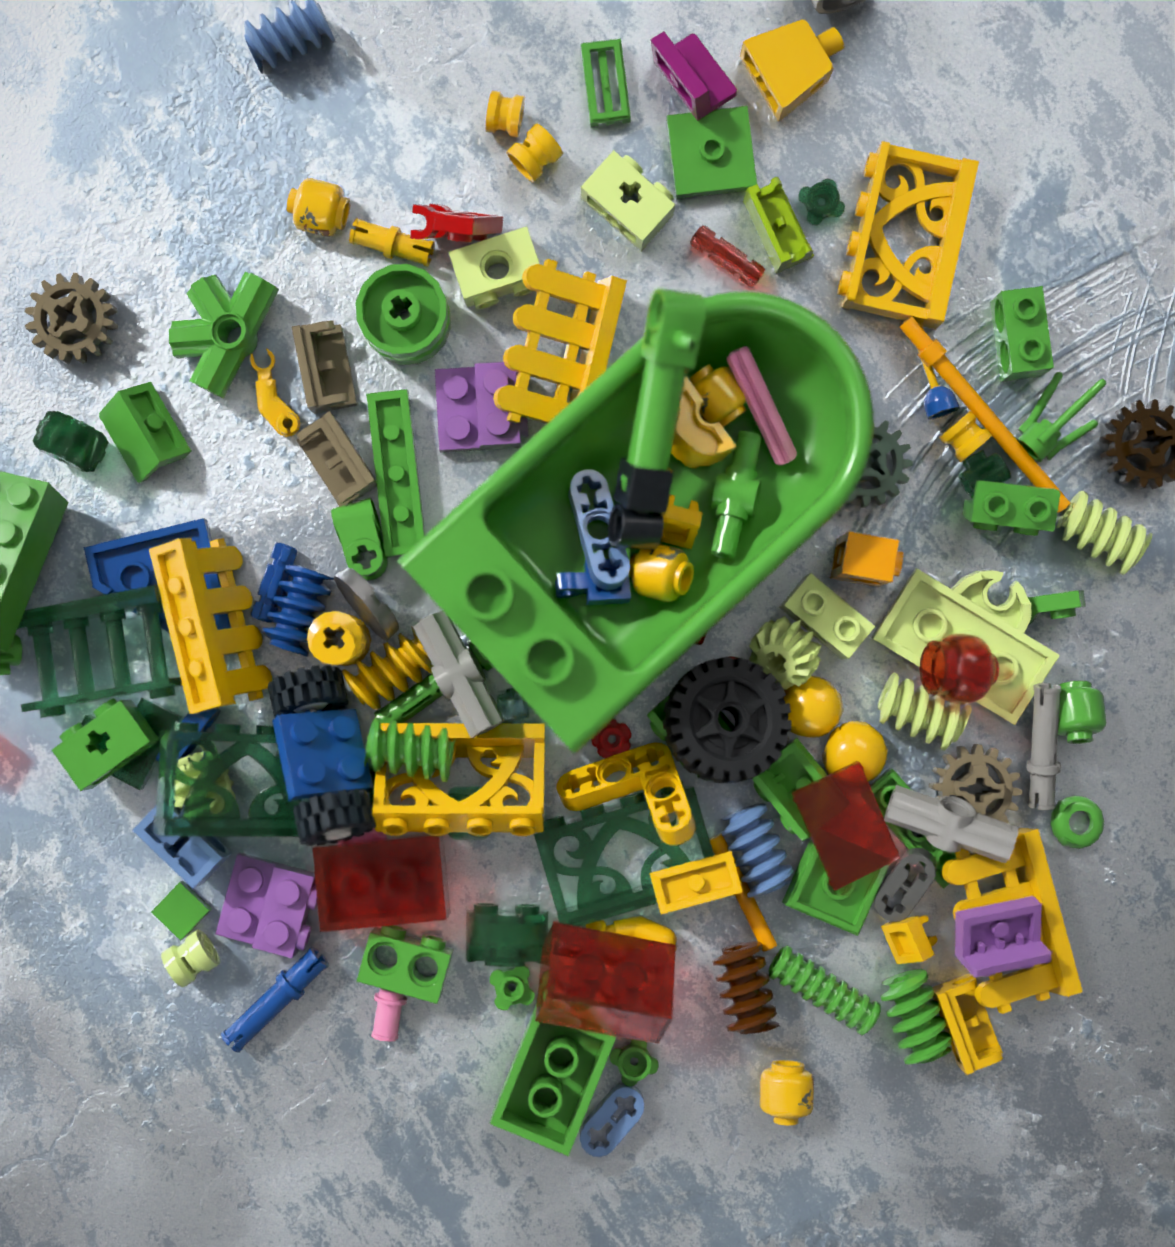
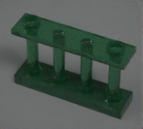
(75, 618)

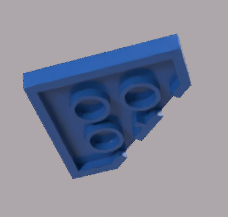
(128, 565)

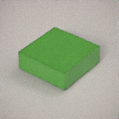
(181, 910)

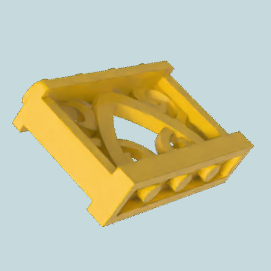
(950, 197)
(508, 745)

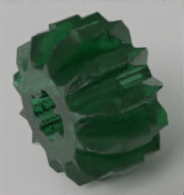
(70, 441)

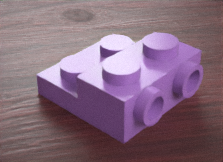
(468, 412)
(268, 905)

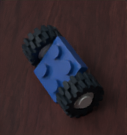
(321, 755)

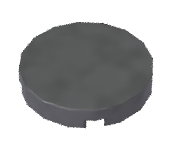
(365, 604)

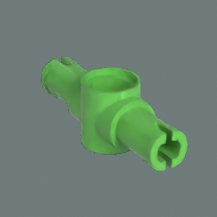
(736, 495)

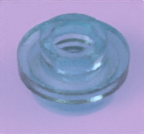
(512, 706)

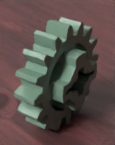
(878, 473)

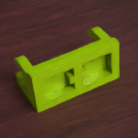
(777, 225)

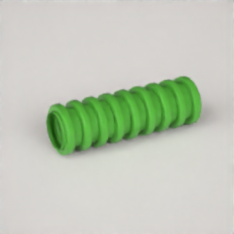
(824, 990)

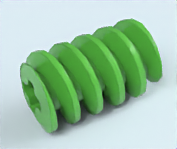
(409, 750)
(917, 1017)

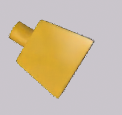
(790, 64)

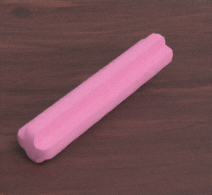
(762, 406)

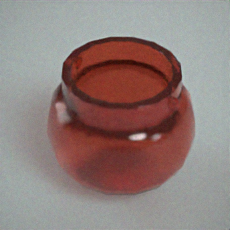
(958, 668)

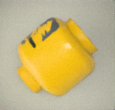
(661, 573)

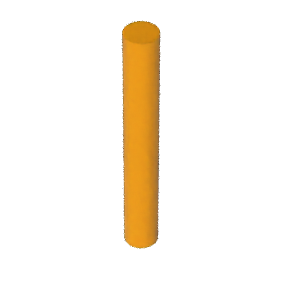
(748, 905)

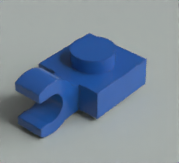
(573, 584)

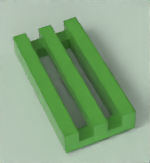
(609, 116)

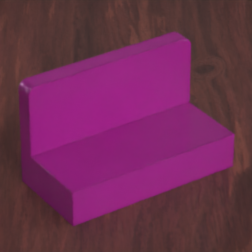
(692, 73)

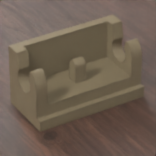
(324, 366)
(336, 460)

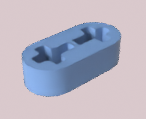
(619, 1126)

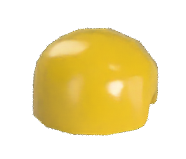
(814, 707)
(853, 743)

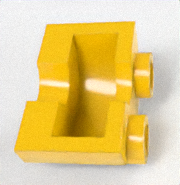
(695, 440)

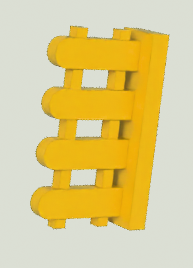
(592, 337)
(192, 624)
(1024, 876)

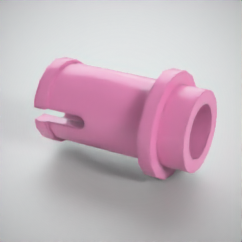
(387, 1015)

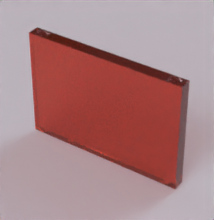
(846, 825)

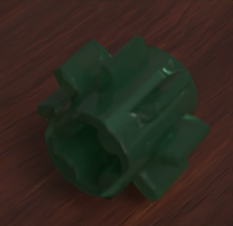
(983, 468)

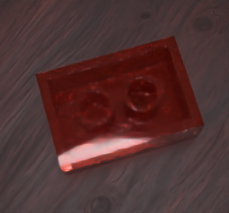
(381, 882)
(606, 983)

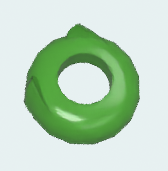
(1060, 822)

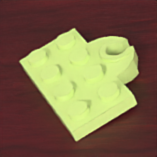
(933, 611)

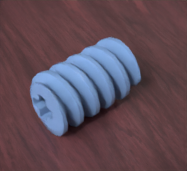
(286, 33)
(757, 850)

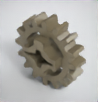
(79, 303)
(977, 772)

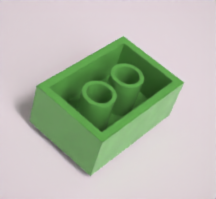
(551, 1083)

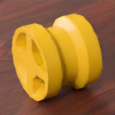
(505, 113)
(965, 436)

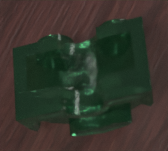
(505, 937)

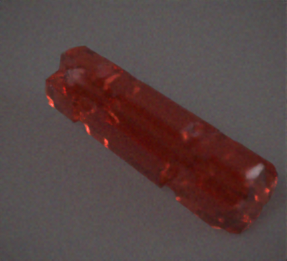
(727, 256)

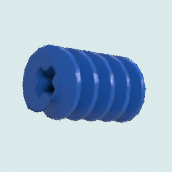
(296, 608)

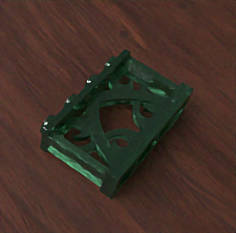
(195, 814)
(591, 901)

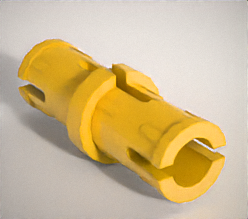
(391, 242)

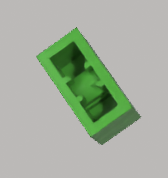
(128, 739)

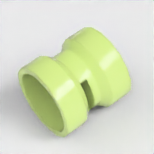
(190, 958)

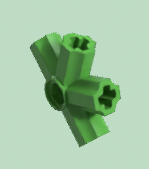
(219, 316)

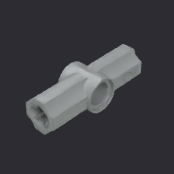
(458, 674)
(951, 824)

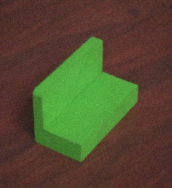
(143, 430)

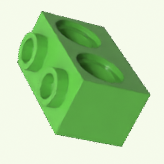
(1021, 334)
(403, 975)

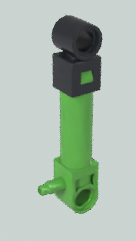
(644, 477)

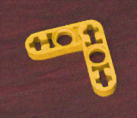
(648, 778)

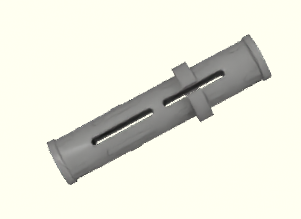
(1043, 762)

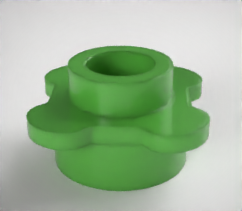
(501, 981)
(633, 1073)

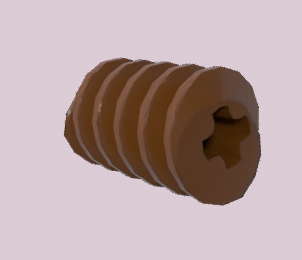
(746, 988)

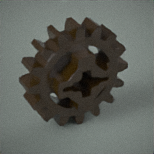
(1143, 429)

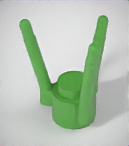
(1042, 437)

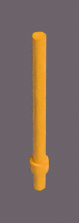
(934, 354)

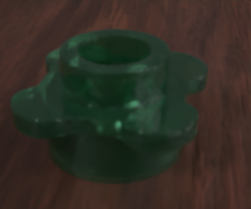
(823, 190)

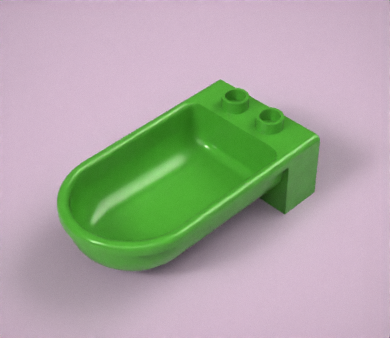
(504, 543)

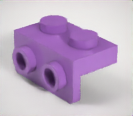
(1000, 937)

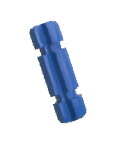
(282, 555)

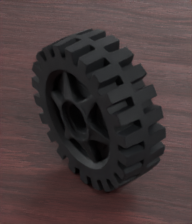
(758, 715)

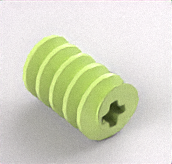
(1104, 531)
(922, 712)

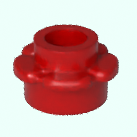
(622, 744)

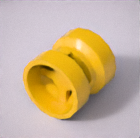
(534, 152)

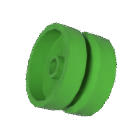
(400, 290)

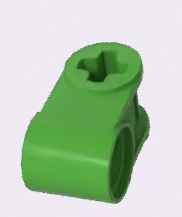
(359, 532)

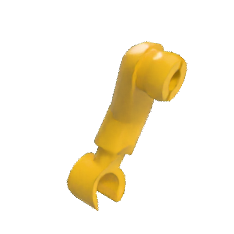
(270, 406)
(637, 927)

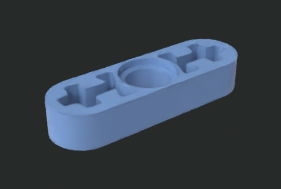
(579, 504)

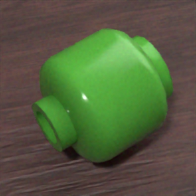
(1080, 712)

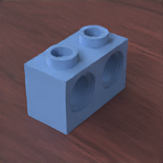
(189, 856)

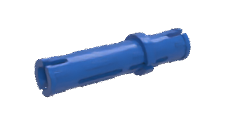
(289, 986)

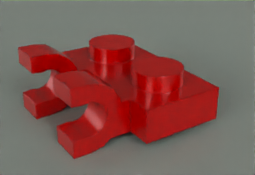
(455, 225)

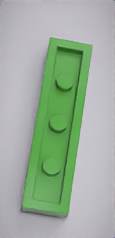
(396, 471)

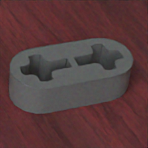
(898, 879)

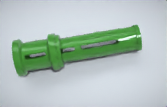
(421, 695)

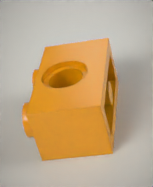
(866, 559)

